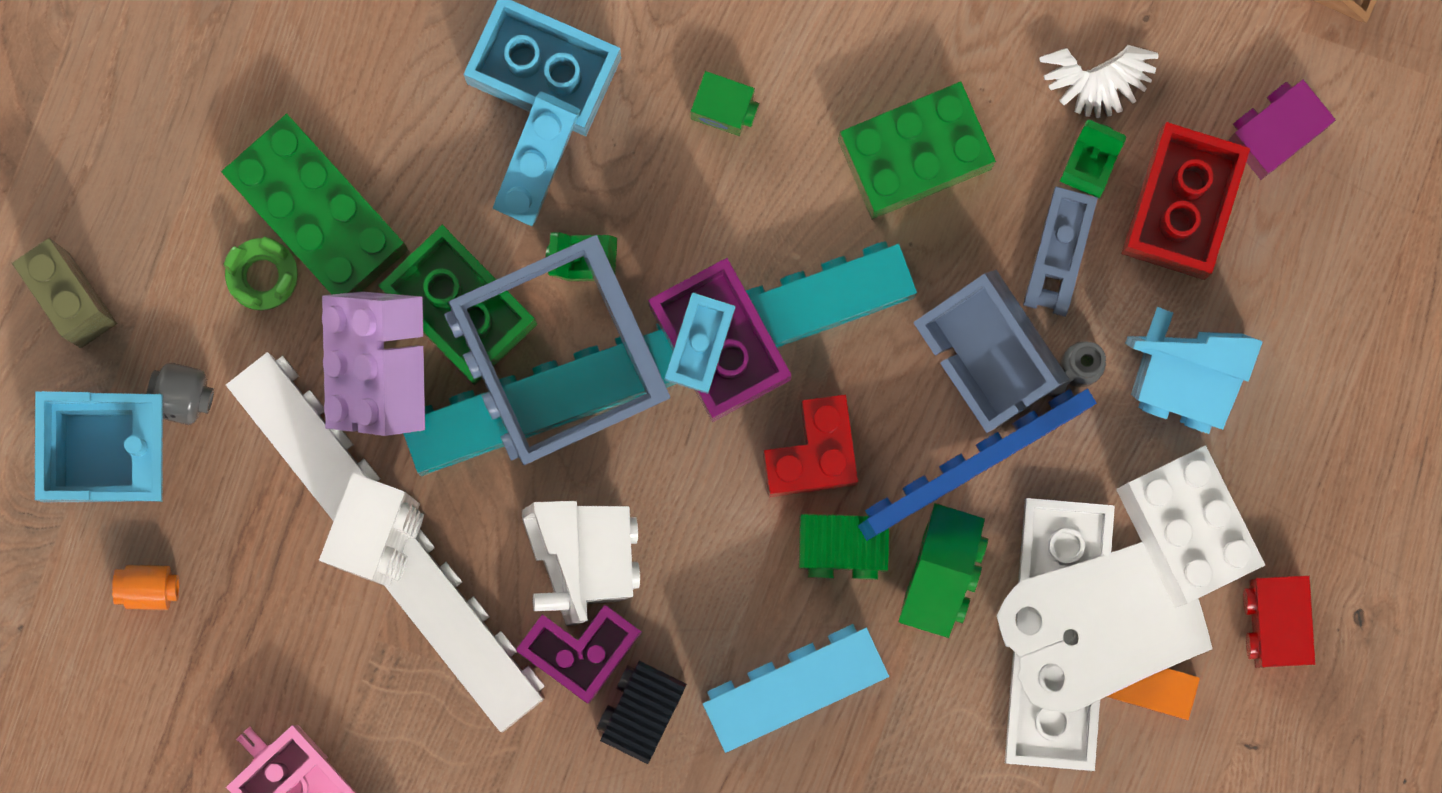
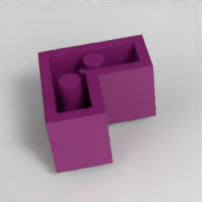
(580, 663)

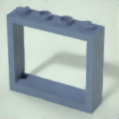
(623, 319)

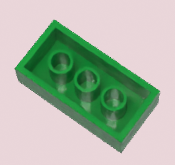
(314, 209)

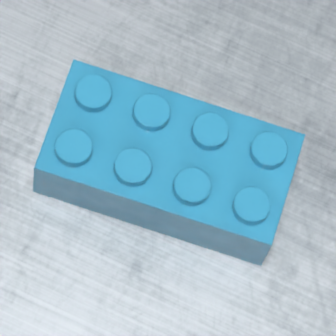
(795, 689)

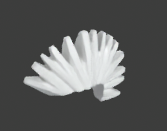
(1100, 82)

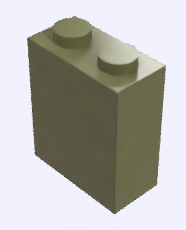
(64, 293)

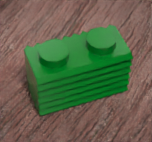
(838, 544)

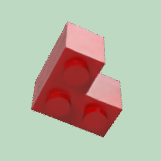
(824, 460)

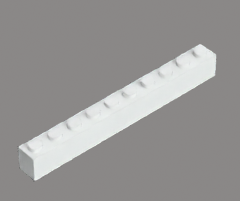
(425, 588)

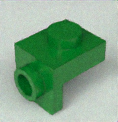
(1093, 158)
(578, 269)

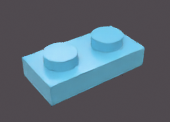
(700, 343)

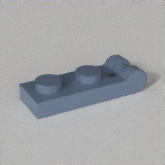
(1060, 249)

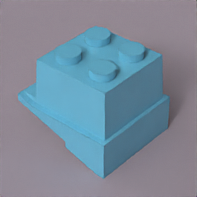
(1191, 374)
(98, 447)

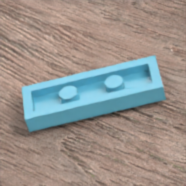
(536, 158)

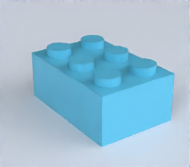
(535, 53)

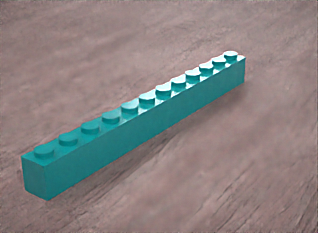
(608, 378)

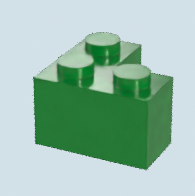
(944, 571)

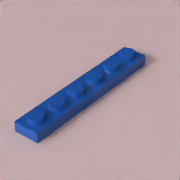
(959, 471)

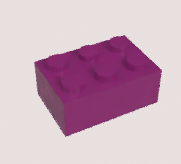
(749, 357)

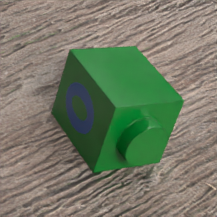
(724, 104)

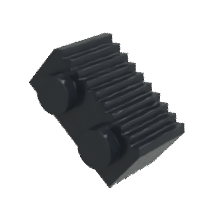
(642, 711)

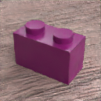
(1282, 127)

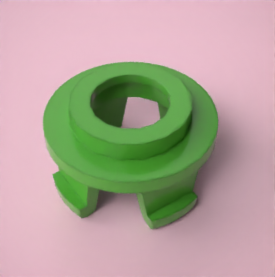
(242, 257)

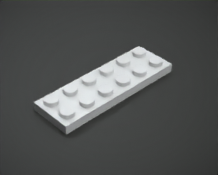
(1054, 538)

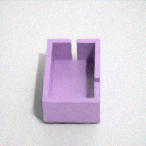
(363, 382)

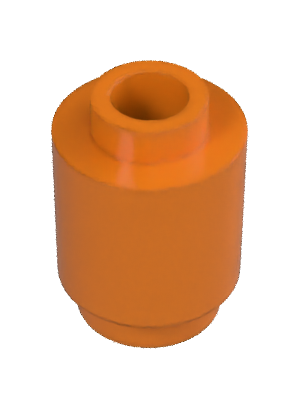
(145, 587)

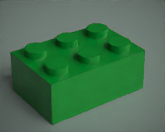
(916, 150)
(443, 271)

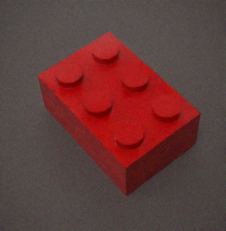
(1185, 201)

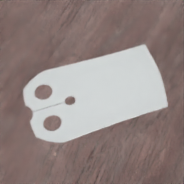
(1121, 623)

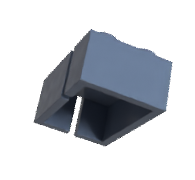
(999, 354)

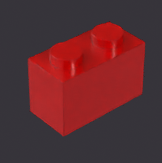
(1280, 621)

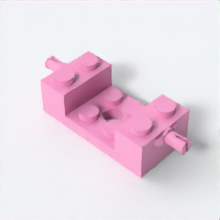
(287, 766)

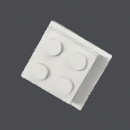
(584, 555)

